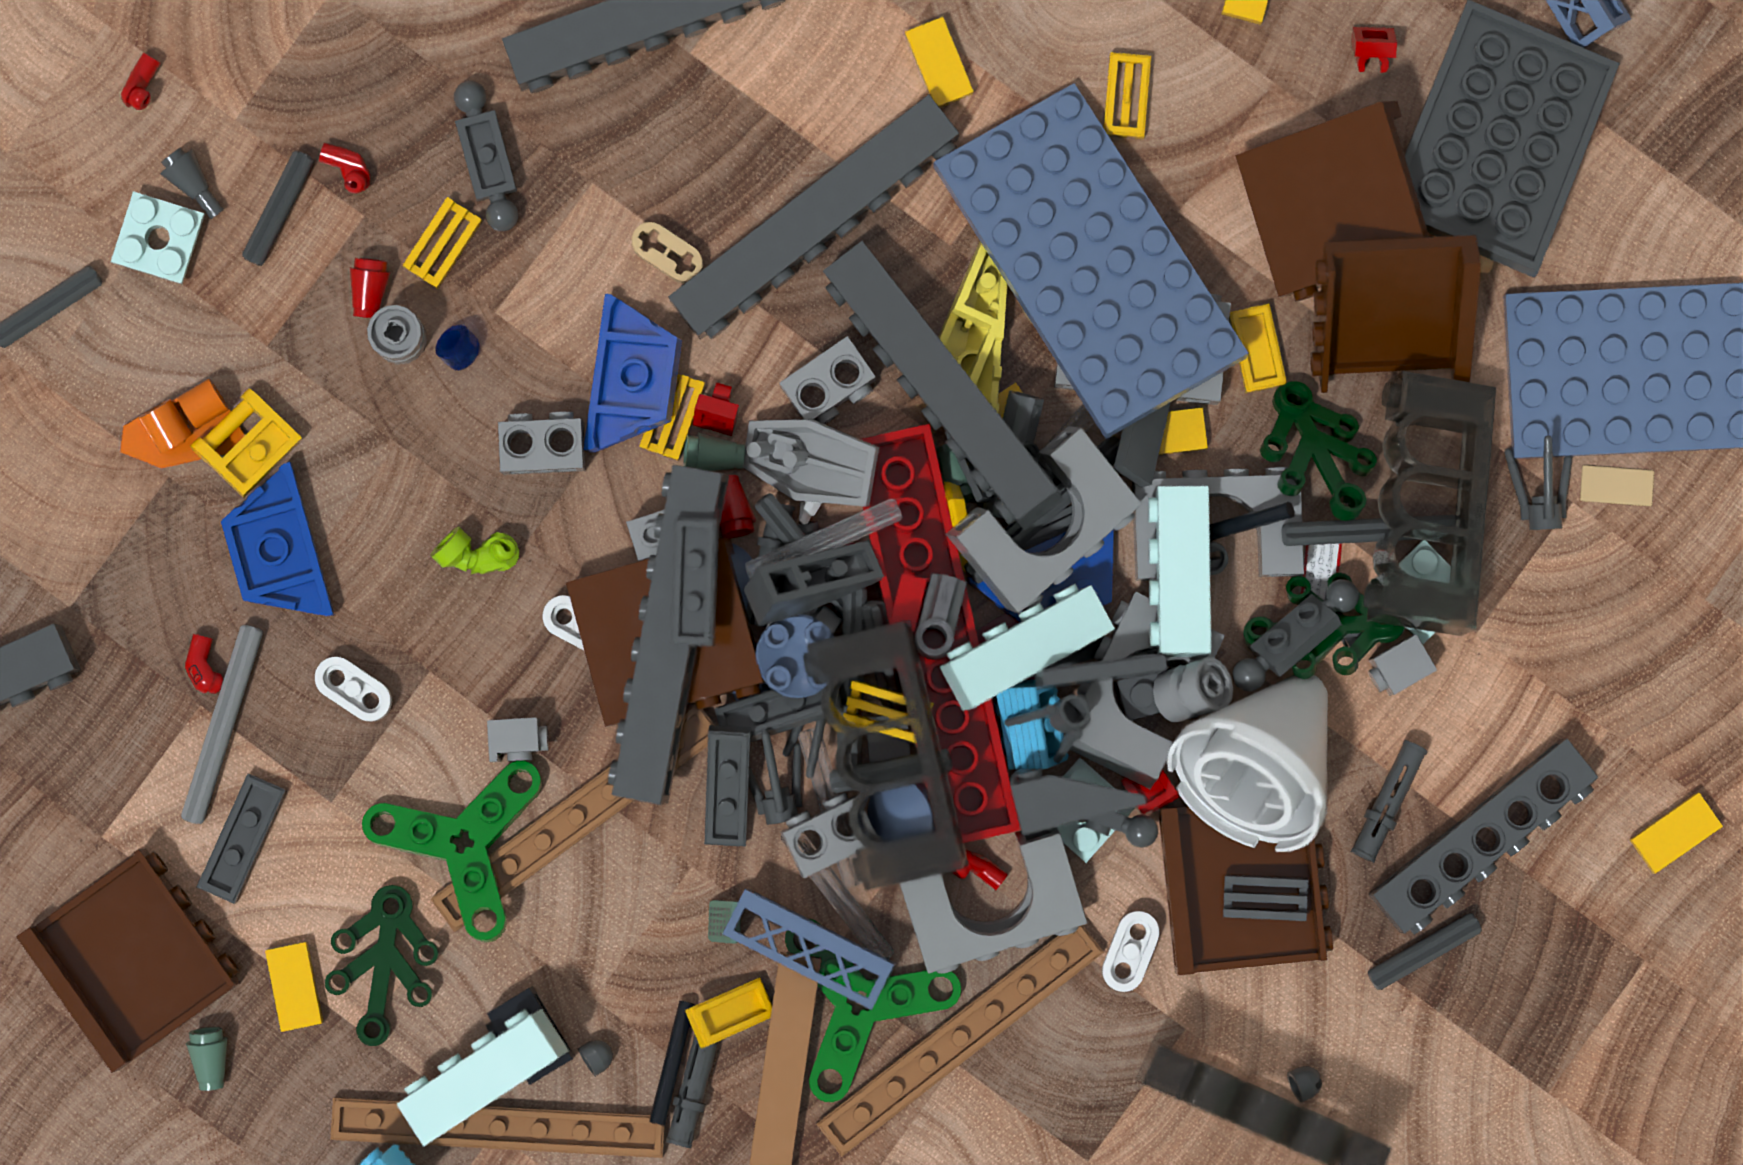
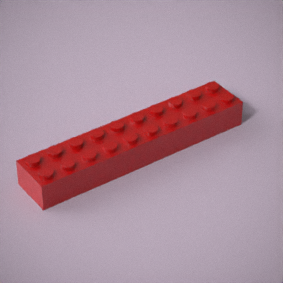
(918, 547)

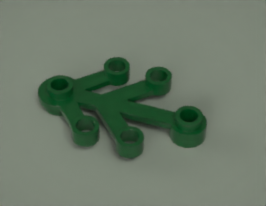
(1319, 446)
(1371, 631)
(383, 958)

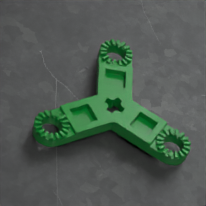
(484, 821)
(848, 1032)

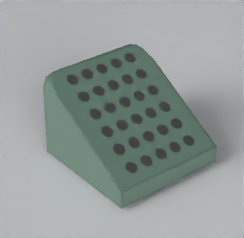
(719, 916)

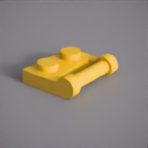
(256, 452)

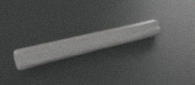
(221, 724)

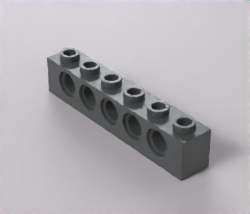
(1559, 761)

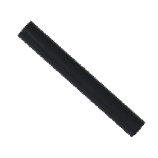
(1251, 520)
(671, 1065)

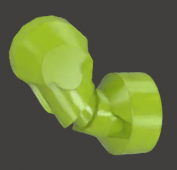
(493, 554)

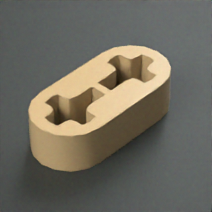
(673, 244)

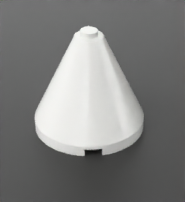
(1259, 765)

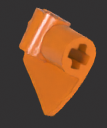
(169, 429)

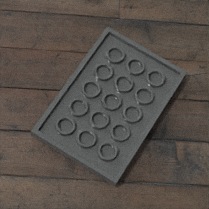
(1505, 134)

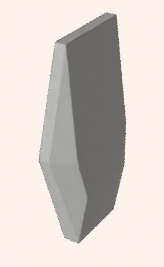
(811, 461)

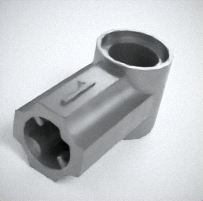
(940, 612)

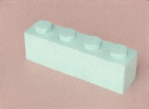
(1181, 571)
(1026, 647)
(482, 1076)

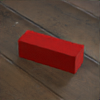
(909, 600)

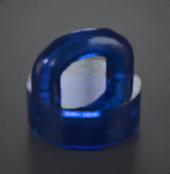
(458, 347)

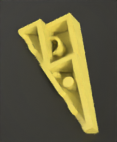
(977, 324)

